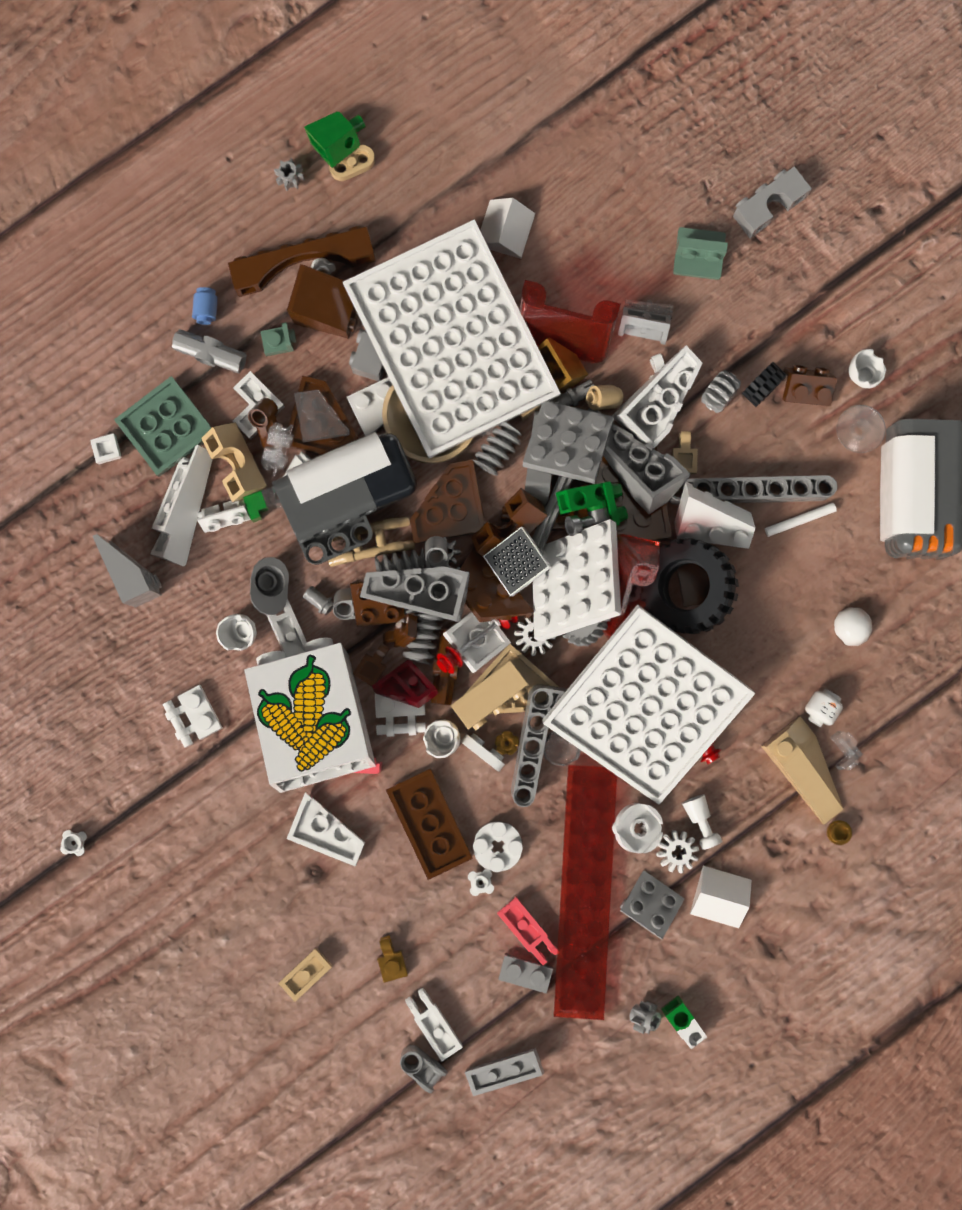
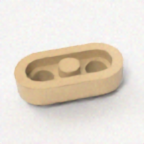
(352, 164)

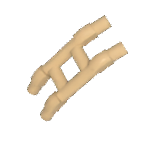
(381, 548)

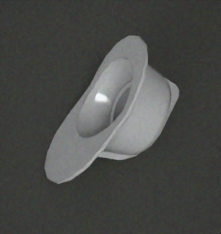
(269, 585)

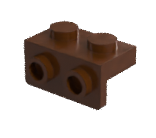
(809, 386)

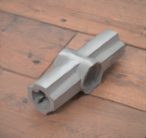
(209, 351)

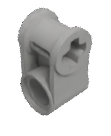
(425, 1071)

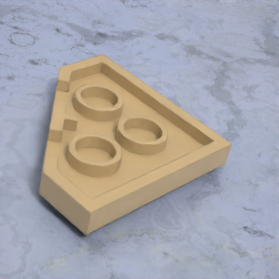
(528, 671)

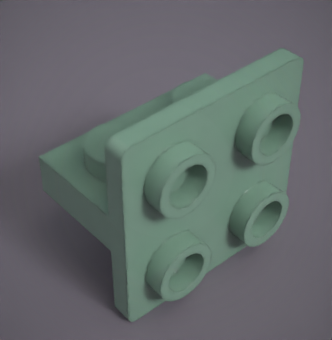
(699, 253)

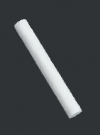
(800, 519)

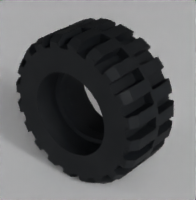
(720, 594)

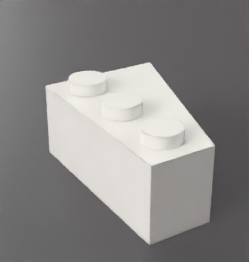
(712, 520)

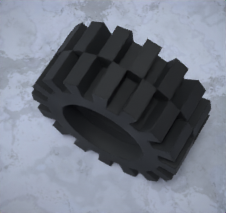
(764, 384)

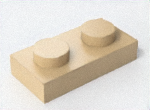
(305, 974)

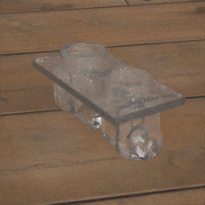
(275, 457)

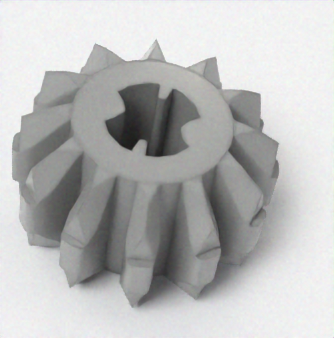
(720, 391)

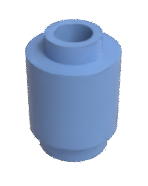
(204, 305)

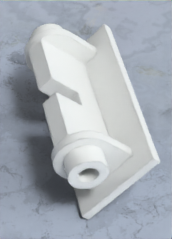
(213, 519)

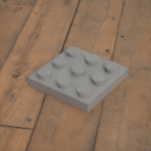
(568, 442)

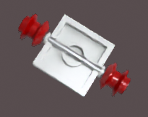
(473, 643)

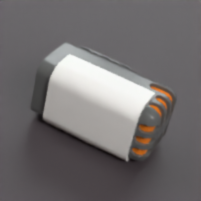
(922, 489)

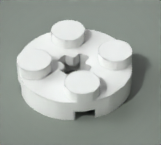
(625, 825)
(483, 845)

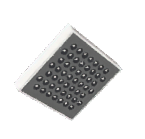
(517, 561)

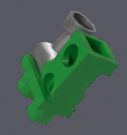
(597, 500)

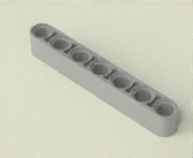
(762, 487)

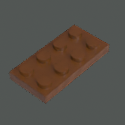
(429, 824)

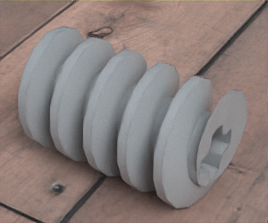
(497, 448)
(401, 564)
(421, 645)

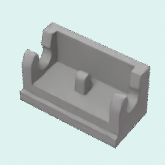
(644, 324)

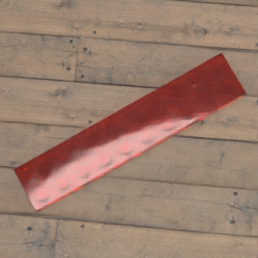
(585, 893)

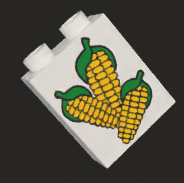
(308, 715)

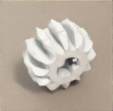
(529, 629)
(683, 857)

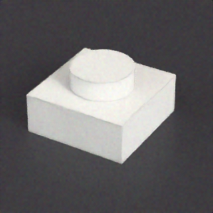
(106, 448)

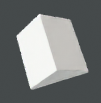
(507, 226)
(722, 897)

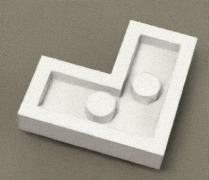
(252, 391)

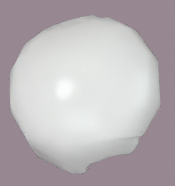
(867, 369)
(853, 626)
(236, 632)
(441, 738)

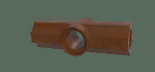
(443, 681)

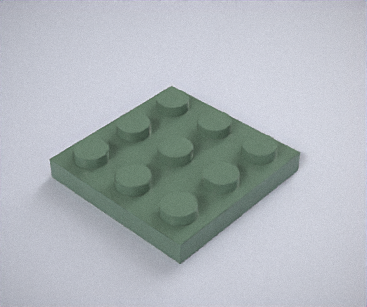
(164, 426)

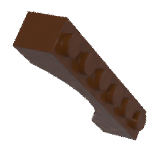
(255, 272)

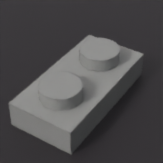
(525, 973)

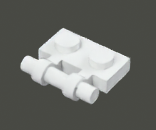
(391, 708)
(199, 713)

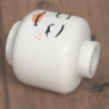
(824, 708)

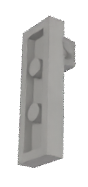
(504, 1072)

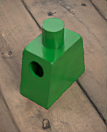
(335, 136)

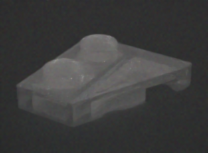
(317, 418)

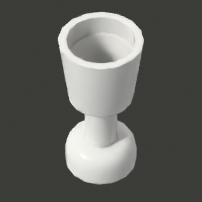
(699, 813)

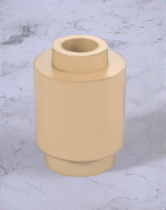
(604, 397)

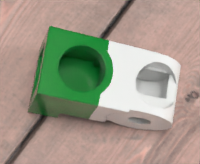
(683, 1022)

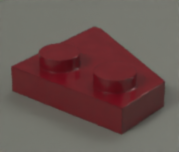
(406, 685)

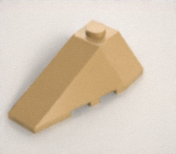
(803, 764)

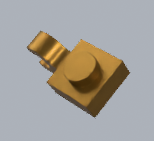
(391, 963)

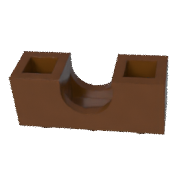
(523, 511)

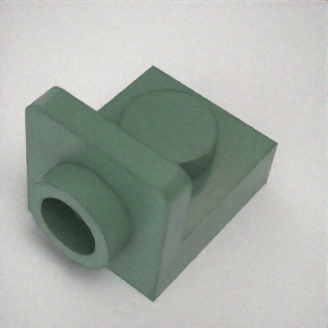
(278, 340)

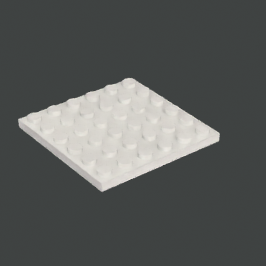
(648, 705)

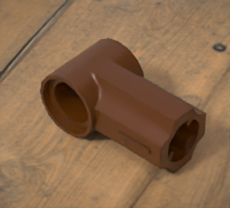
(262, 417)

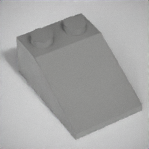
(129, 577)

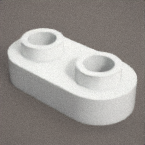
(475, 744)

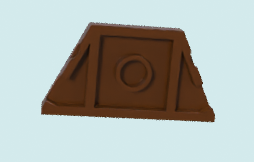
(487, 595)

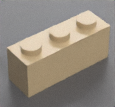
(490, 696)

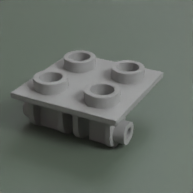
(652, 904)

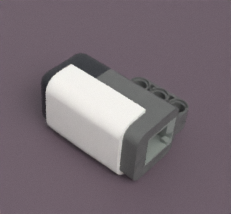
(341, 488)

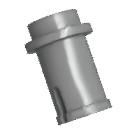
(317, 599)

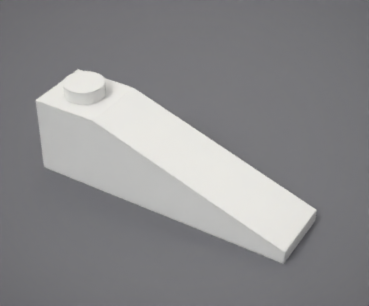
(655, 404)

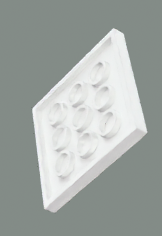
(580, 584)

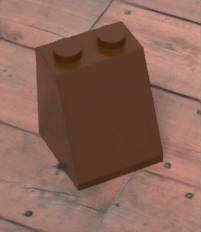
(321, 303)

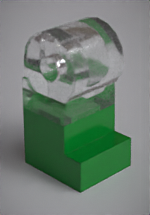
(261, 502)

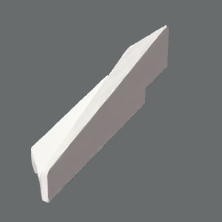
(181, 506)

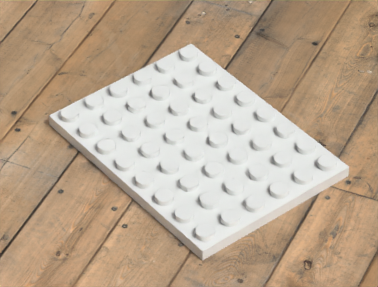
(451, 338)

